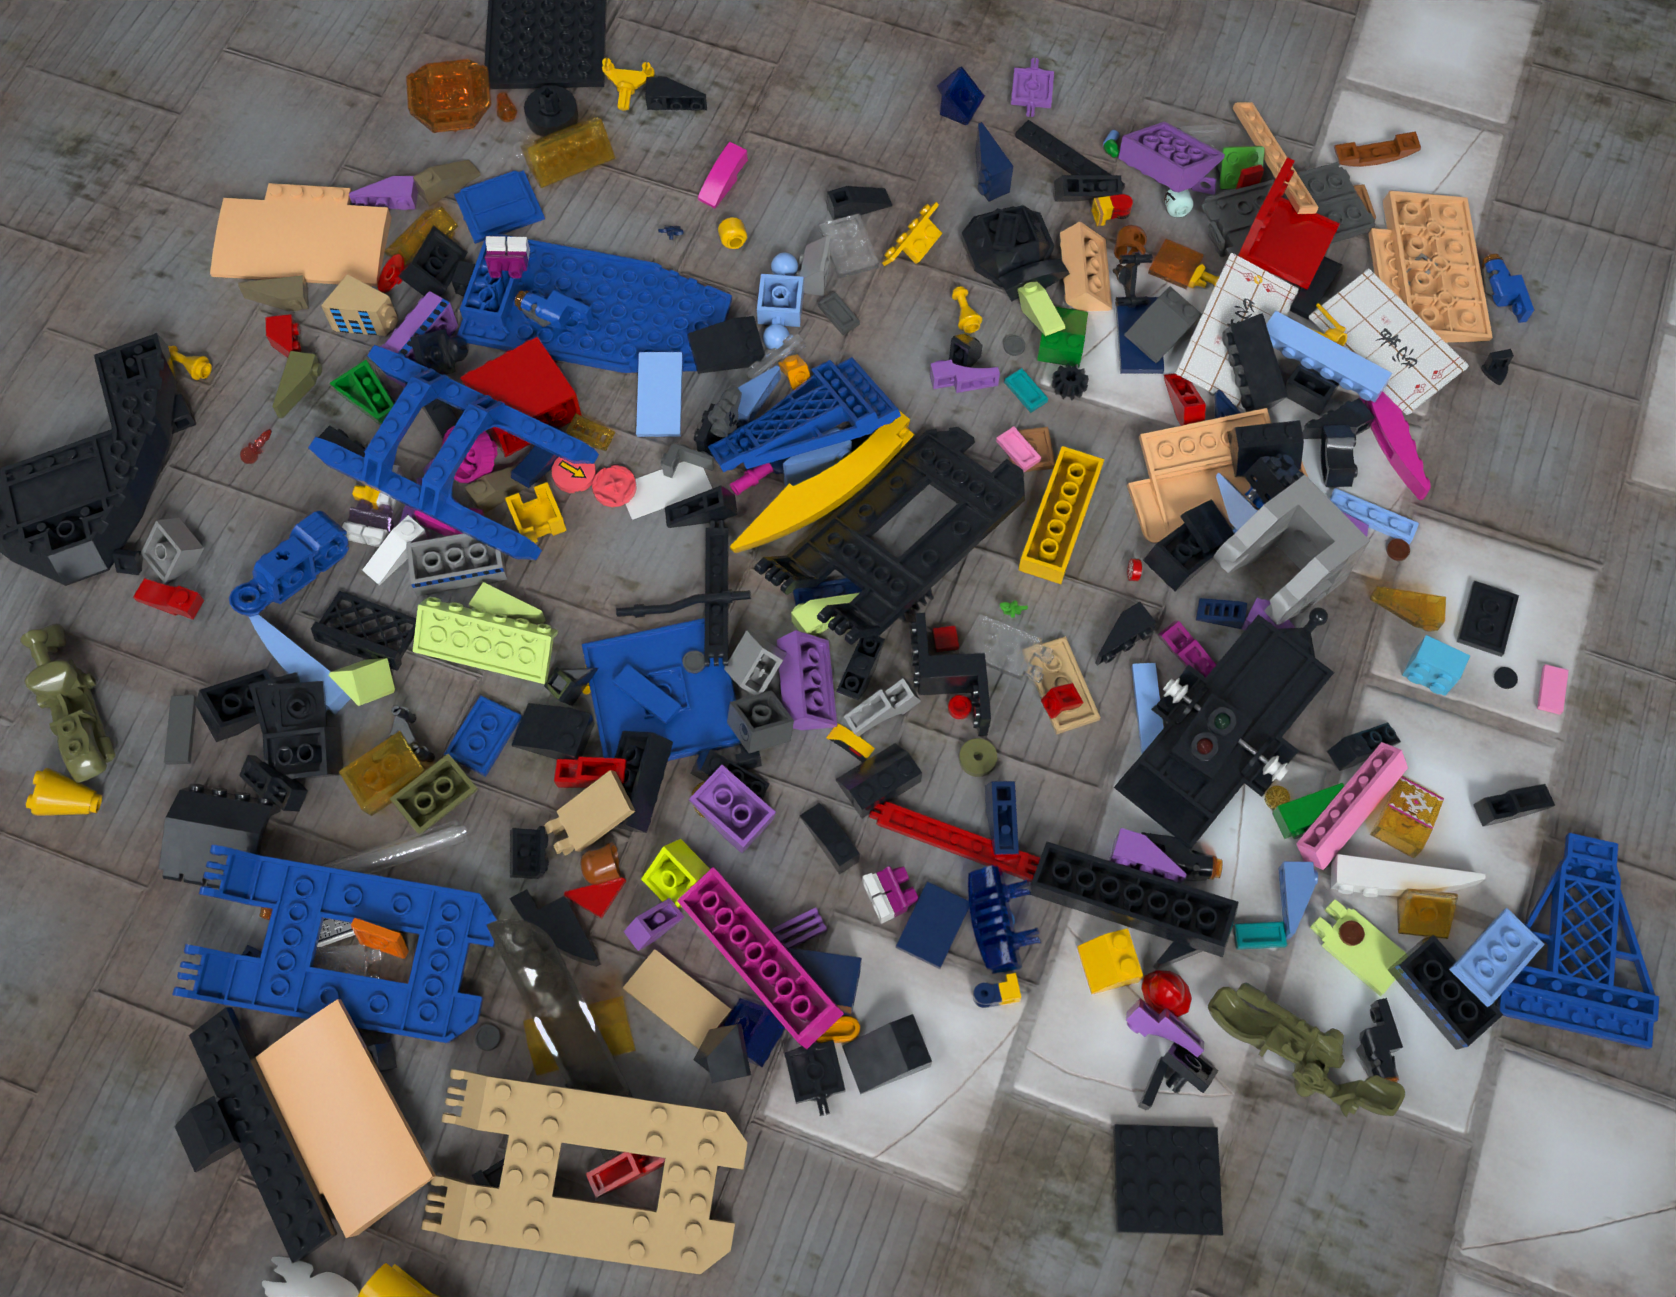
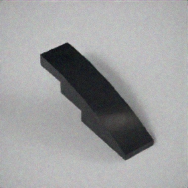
(1308, 298)

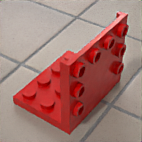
(1287, 241)

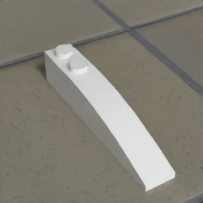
(1392, 878)

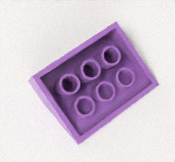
(1169, 155)

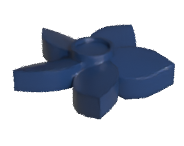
(671, 230)

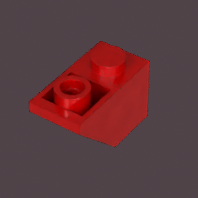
(283, 333)

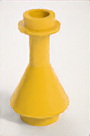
(969, 319)
(196, 366)

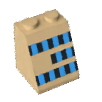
(359, 309)

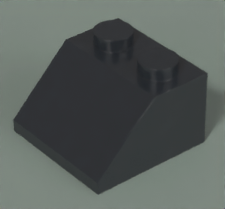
(207, 1133)

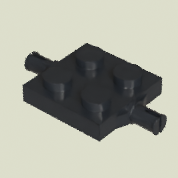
(815, 1074)

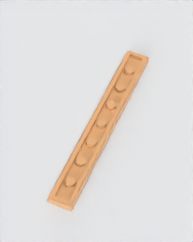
(1274, 156)

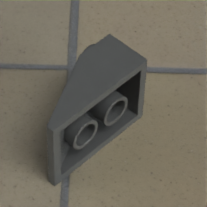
(1163, 324)

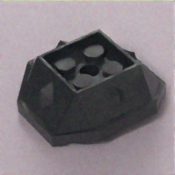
(1031, 245)

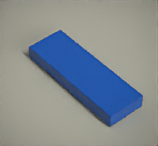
(647, 694)

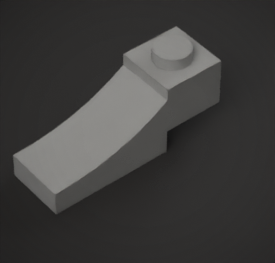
(882, 706)

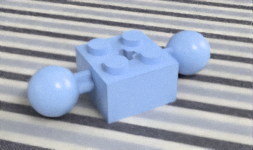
(780, 299)

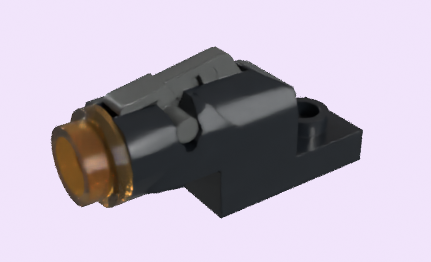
(1194, 863)
(1380, 1042)

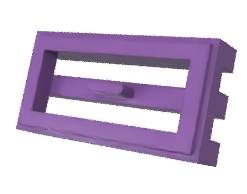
(818, 920)

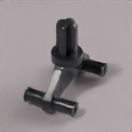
(1127, 277)
(403, 717)

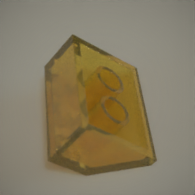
(416, 232)

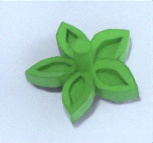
(1012, 608)

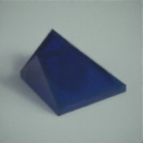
(959, 97)

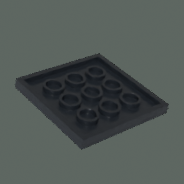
(1167, 1180)

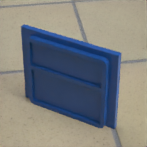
(499, 205)

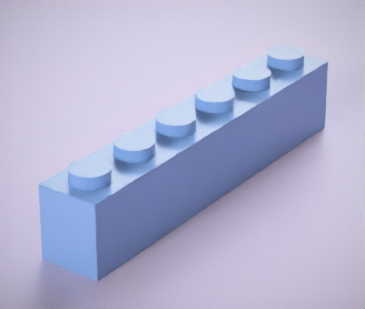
(1327, 357)

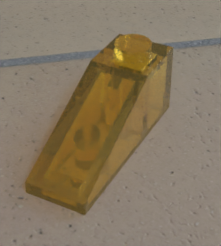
(1415, 608)

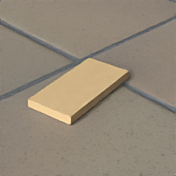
(1064, 671)
(676, 998)

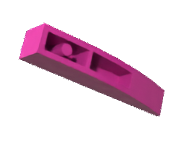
(1396, 443)

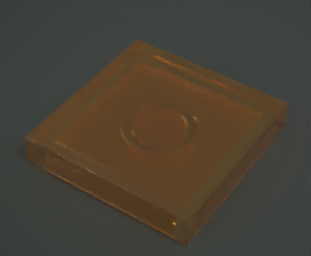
(1175, 263)

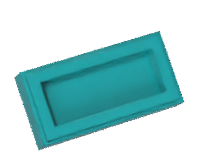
(1026, 390)
(1260, 935)

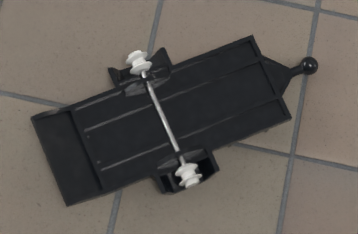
(1263, 675)

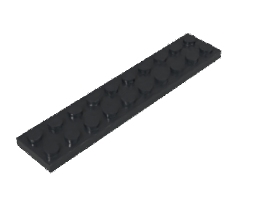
(263, 1135)

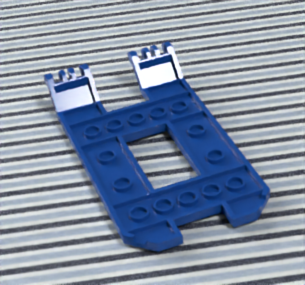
(300, 900)

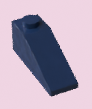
(1002, 816)

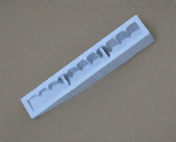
(295, 659)

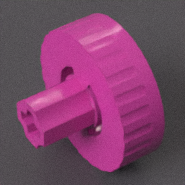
(481, 453)

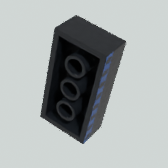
(1441, 995)

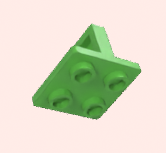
(1235, 160)

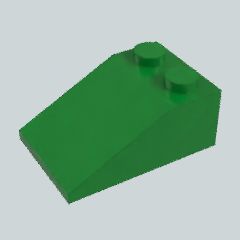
(1067, 344)

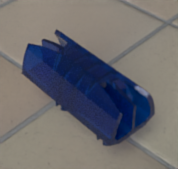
(993, 919)

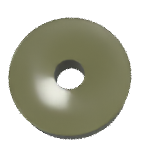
(978, 747)

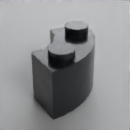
(1337, 456)

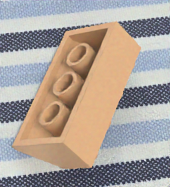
(1087, 262)

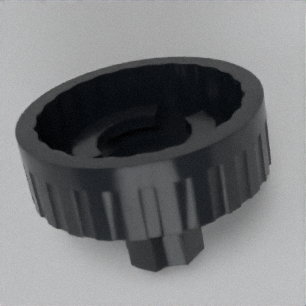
(550, 101)

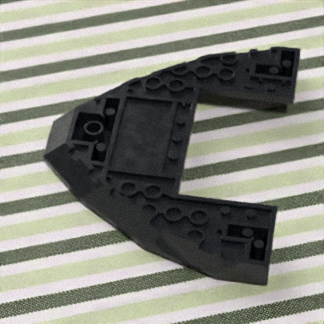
(84, 500)

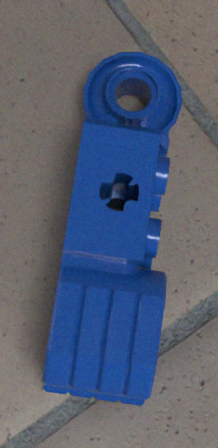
(311, 549)

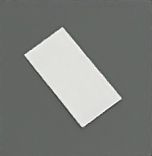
(658, 491)

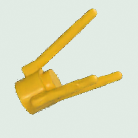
(1336, 334)

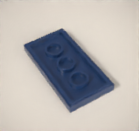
(1130, 356)

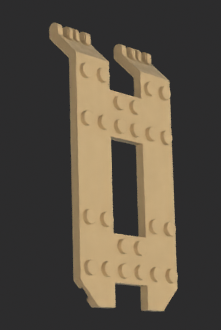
(529, 1216)

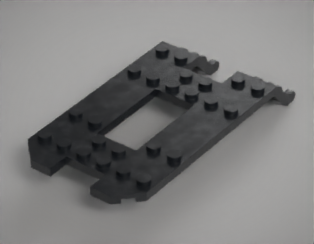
(890, 582)

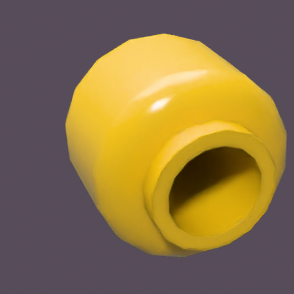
(732, 233)

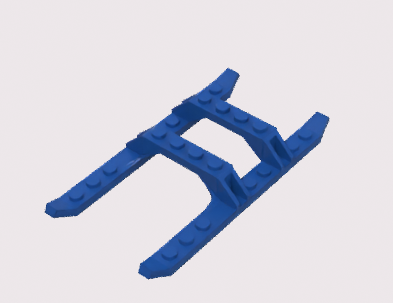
(435, 494)

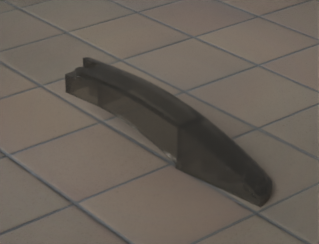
(558, 1009)

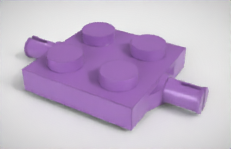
(1032, 87)

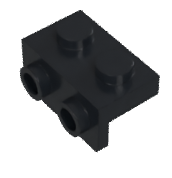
(528, 853)

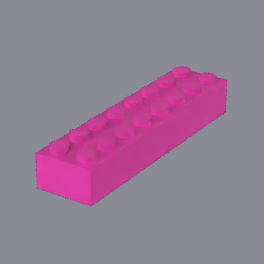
(760, 958)

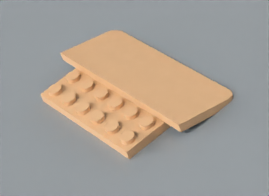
(1184, 471)

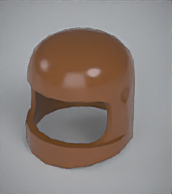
(1130, 236)
(601, 864)

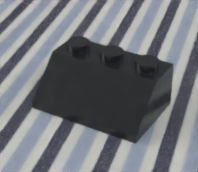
(1263, 440)
(880, 779)

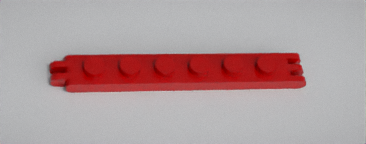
(952, 839)

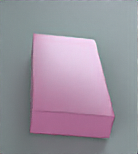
(1018, 449)
(1552, 689)

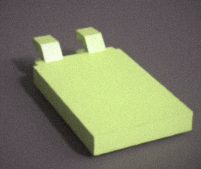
(1366, 960)

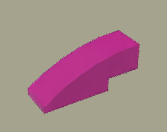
(723, 174)

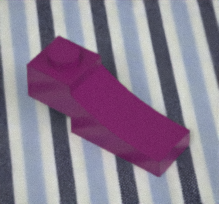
(1186, 648)

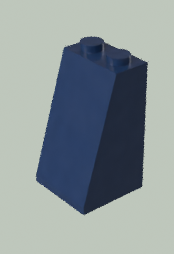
(834, 973)

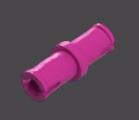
(751, 478)

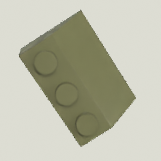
(433, 794)

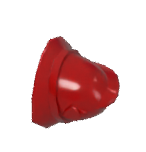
(1166, 990)

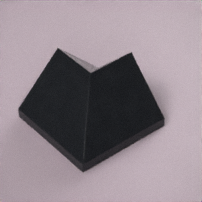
(724, 1054)

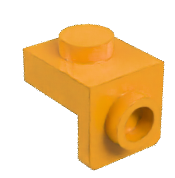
(795, 369)

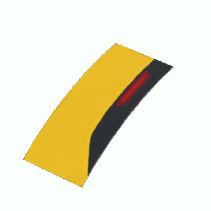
(850, 742)

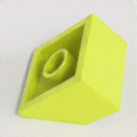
(674, 871)

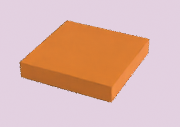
(379, 938)

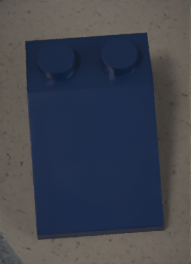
(993, 166)

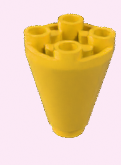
(61, 795)

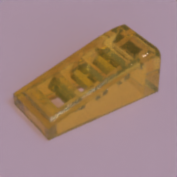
(584, 423)

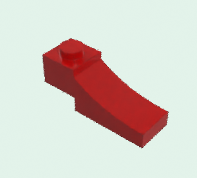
(169, 598)

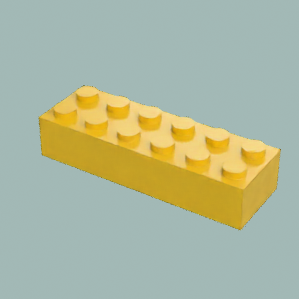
(1061, 515)

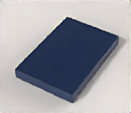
(933, 925)

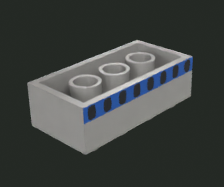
(453, 564)

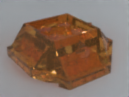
(449, 95)

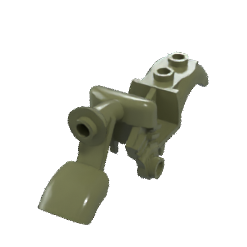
(72, 707)
(1303, 1045)

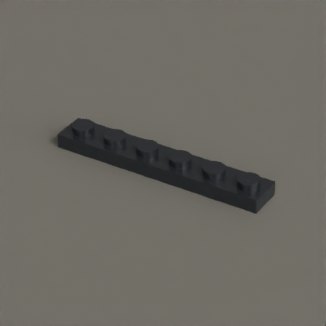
(1057, 151)

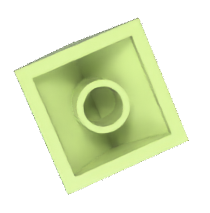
(365, 680)

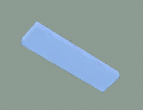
(1375, 516)
(1146, 697)

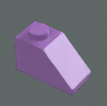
(653, 924)

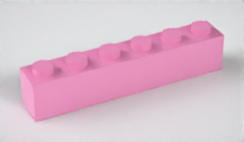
(1352, 805)

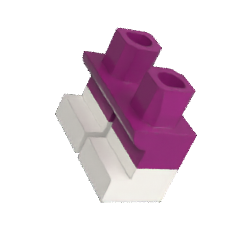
(507, 255)
(886, 894)

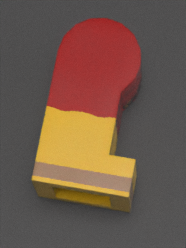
(1111, 207)

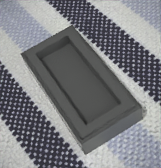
(838, 313)

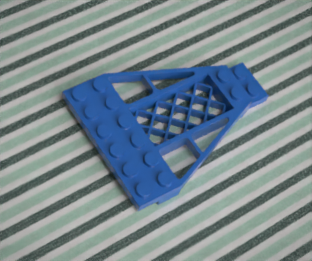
(842, 396)
(1575, 1002)

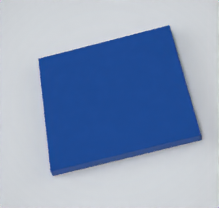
(659, 658)

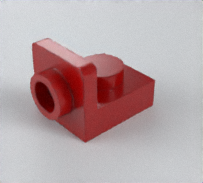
(1061, 699)

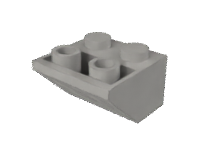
(754, 663)

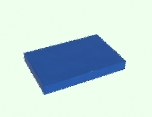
(483, 735)

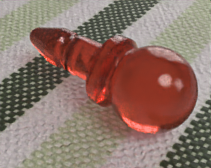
(250, 454)

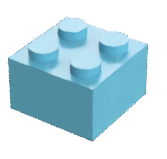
(1436, 665)

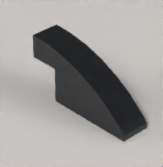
(560, 924)

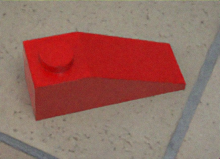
(1185, 399)

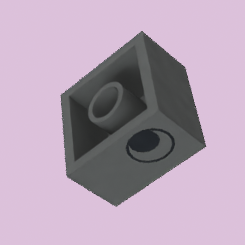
(760, 721)

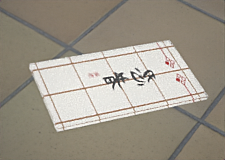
(1238, 295)
(1394, 338)

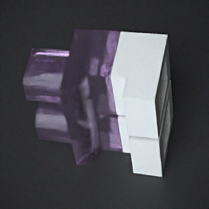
(369, 526)

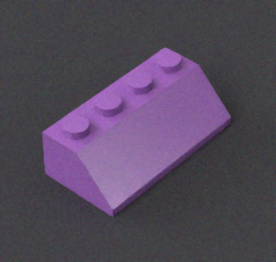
(807, 681)

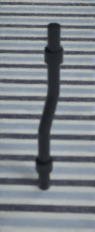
(725, 596)

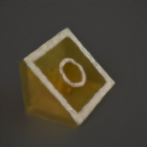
(1425, 912)

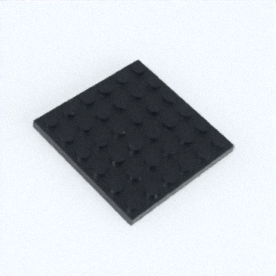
(545, 43)

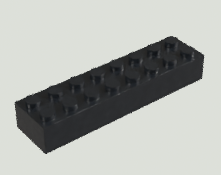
(1134, 899)

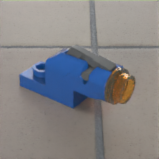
(1506, 289)
(552, 310)

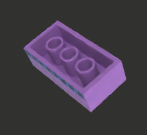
(428, 316)

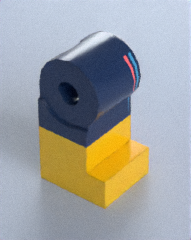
(997, 994)

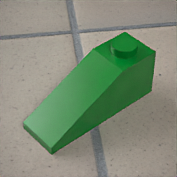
(1298, 815)

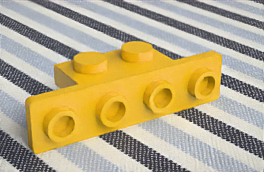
(918, 239)

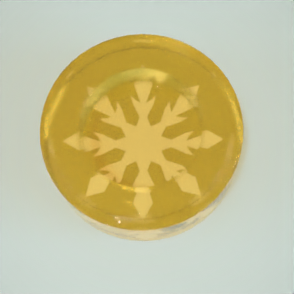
(1276, 796)

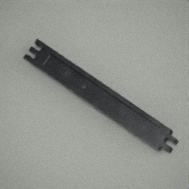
(715, 581)

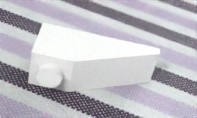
(393, 550)

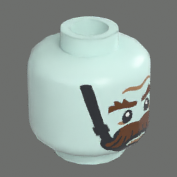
(1178, 203)

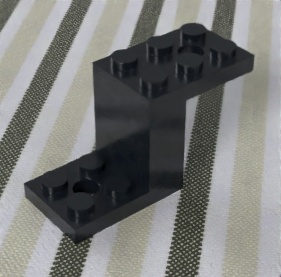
(951, 674)

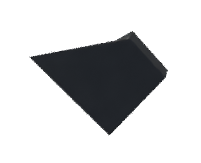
(568, 684)

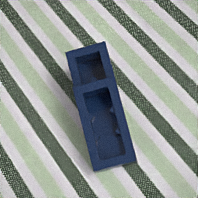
(534, 466)

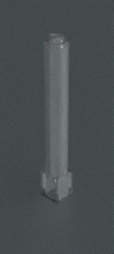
(403, 849)

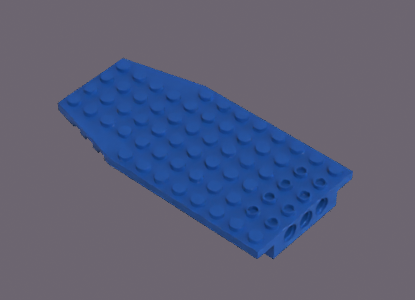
(631, 304)

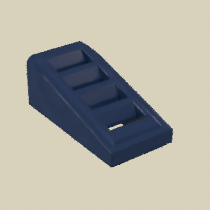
(1231, 606)

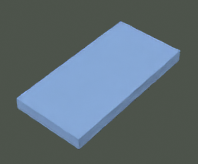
(659, 394)
(1496, 957)

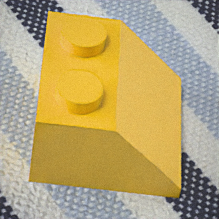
(1110, 961)

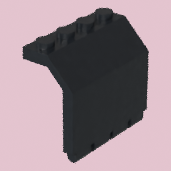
(206, 819)

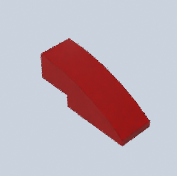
(586, 771)
(622, 1171)

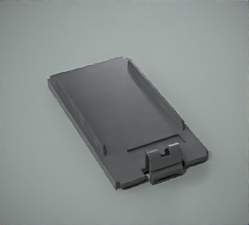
(1327, 185)

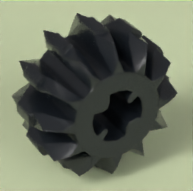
(1070, 381)

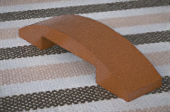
(1378, 153)

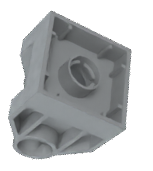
(1310, 534)

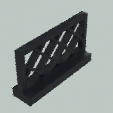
(354, 643)

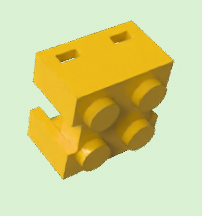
(538, 515)

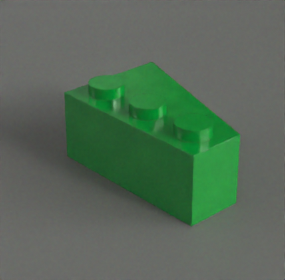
(365, 391)

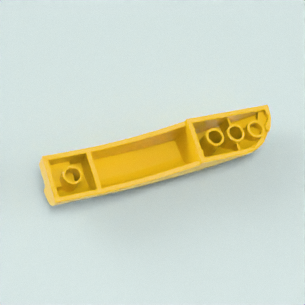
(823, 493)

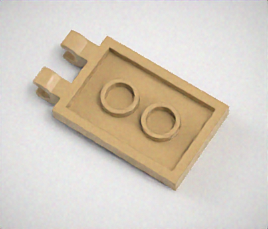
(591, 814)

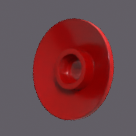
(390, 273)

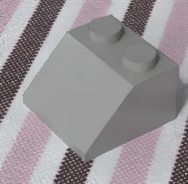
(815, 266)
(171, 549)

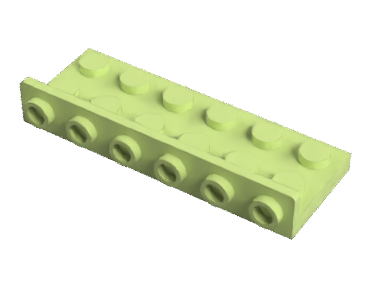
(484, 639)

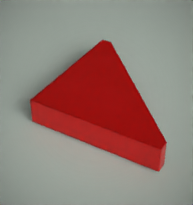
(596, 897)

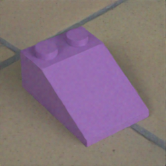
(732, 808)

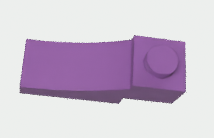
(962, 378)
(1145, 1020)

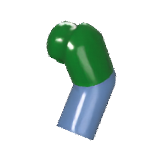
(1110, 145)

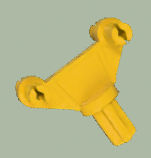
(626, 80)

